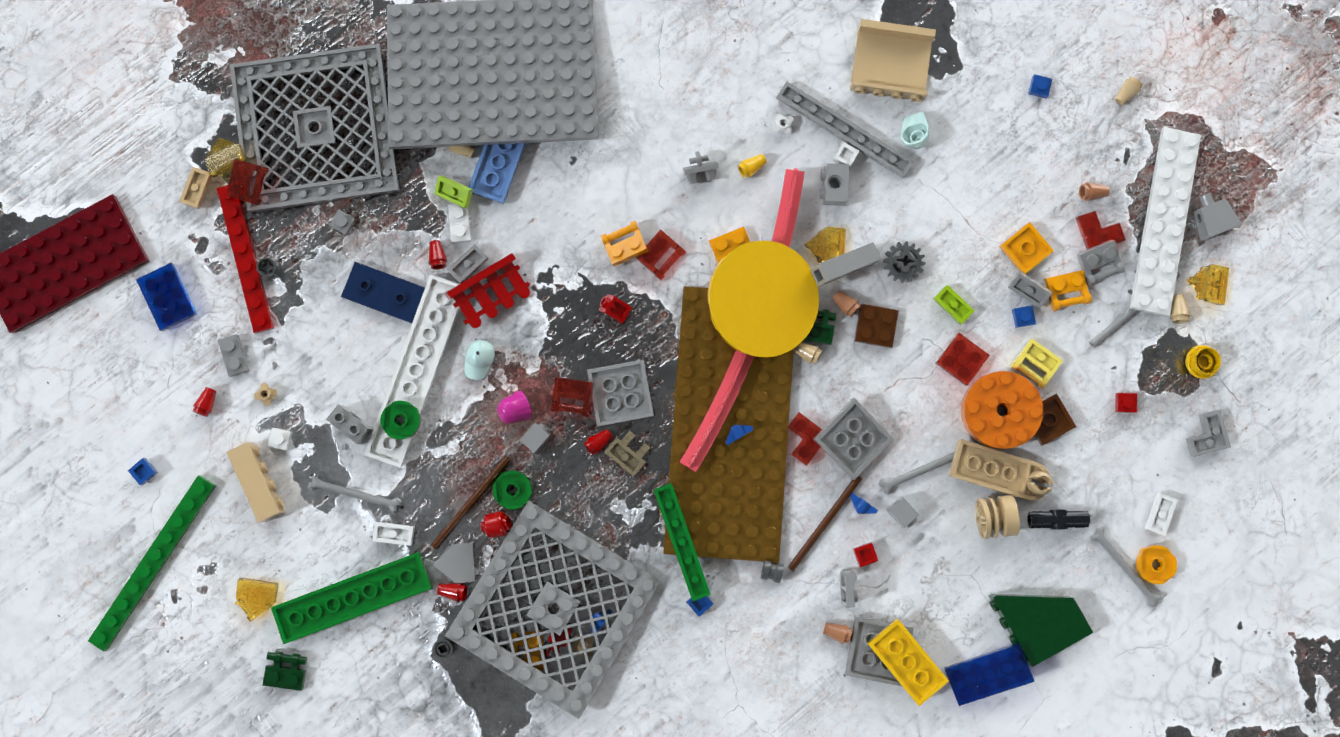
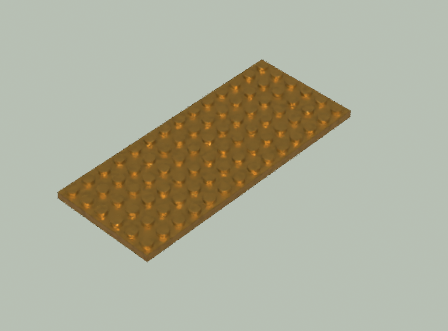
(739, 488)

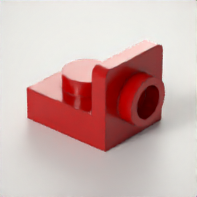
(615, 308)

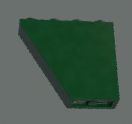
(1040, 623)

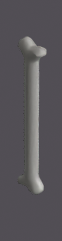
(888, 484)
(391, 503)
(1152, 597)

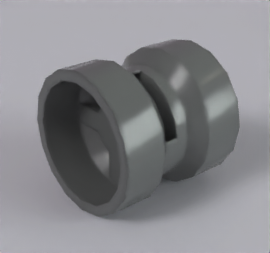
(264, 267)
(772, 571)
(444, 648)

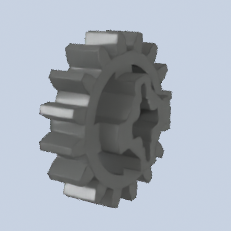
(905, 254)

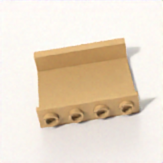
(892, 60)

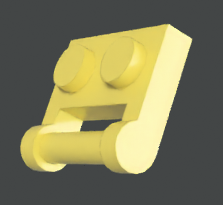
(1039, 357)

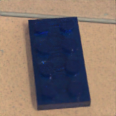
(989, 674)

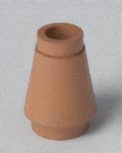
(1093, 191)
(846, 303)
(838, 632)

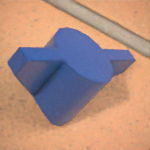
(737, 432)
(862, 506)
(599, 623)

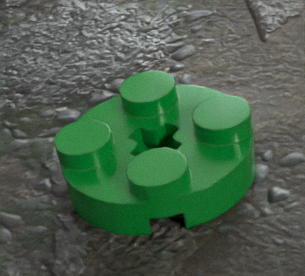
(393, 411)
(504, 482)

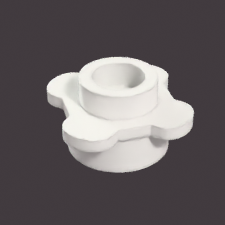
(778, 127)

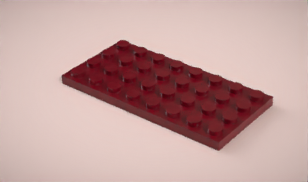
(67, 263)

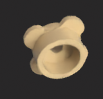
(271, 394)

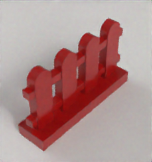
(478, 291)

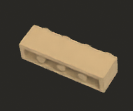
(256, 482)

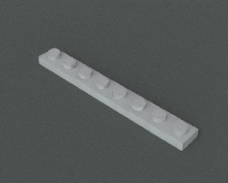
(844, 129)

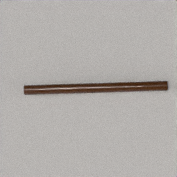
(470, 502)
(824, 523)

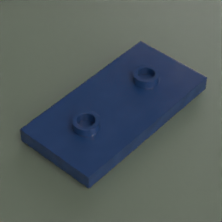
(383, 292)

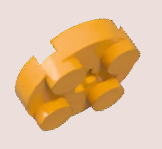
(1167, 562)

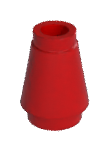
(436, 255)
(205, 402)
(598, 441)
(453, 591)

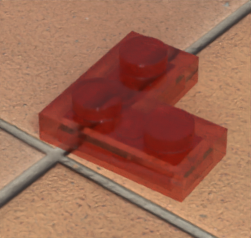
(1094, 234)
(807, 432)

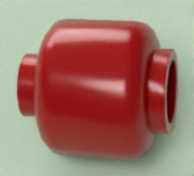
(496, 524)

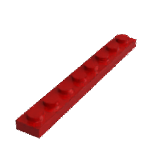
(246, 262)

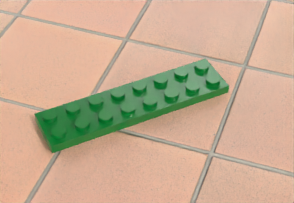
(351, 597)

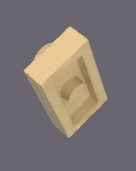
(195, 188)

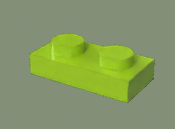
(453, 191)
(953, 304)

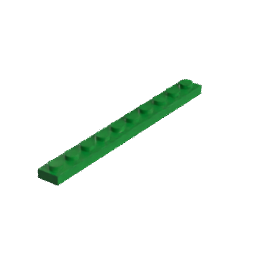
(152, 563)

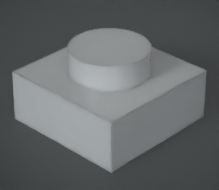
(342, 222)

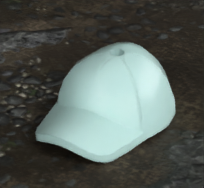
(915, 131)
(478, 365)

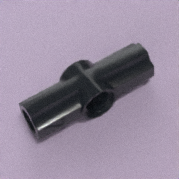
(1058, 519)

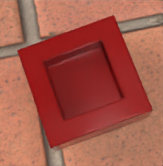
(1126, 402)
(865, 554)

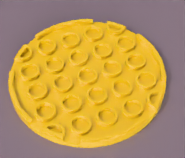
(763, 298)

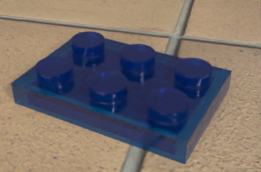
(166, 297)

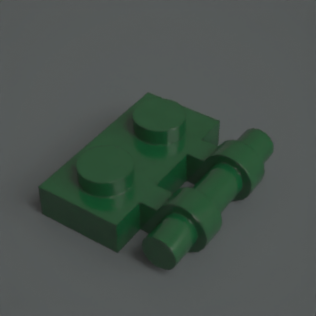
(822, 332)
(285, 677)

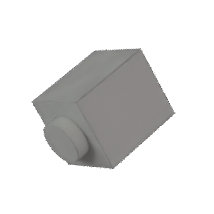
(903, 513)

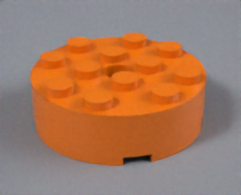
(1019, 400)

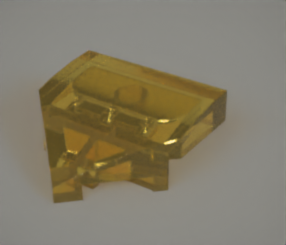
(222, 155)
(827, 243)
(1210, 284)
(255, 596)

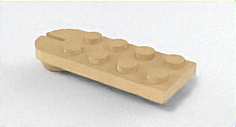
(999, 471)

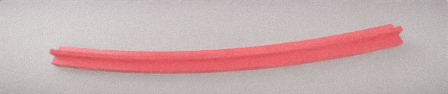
(741, 362)

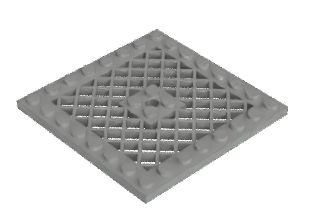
(316, 63)
(462, 629)

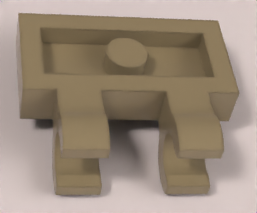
(625, 456)

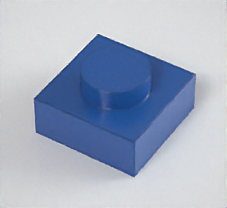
(1040, 86)
(1023, 316)
(142, 471)
(700, 606)

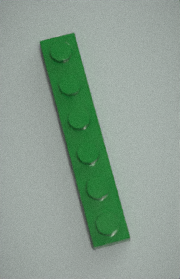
(682, 542)

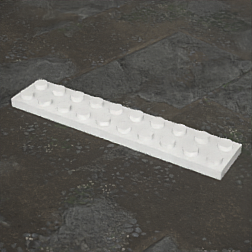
(1165, 222)
(416, 366)

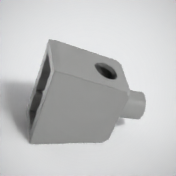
(1214, 217)

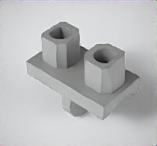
(709, 168)

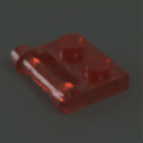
(241, 181)
(656, 250)
(574, 390)

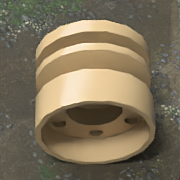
(997, 517)

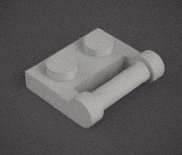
(1099, 256)
(848, 594)

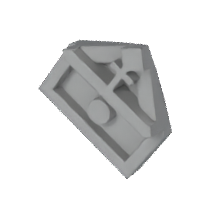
(457, 563)

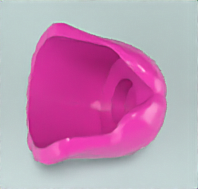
(514, 408)

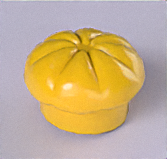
(1203, 361)

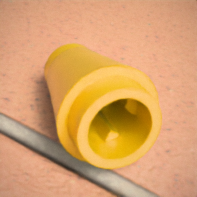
(751, 165)

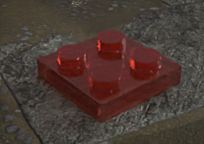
(962, 359)

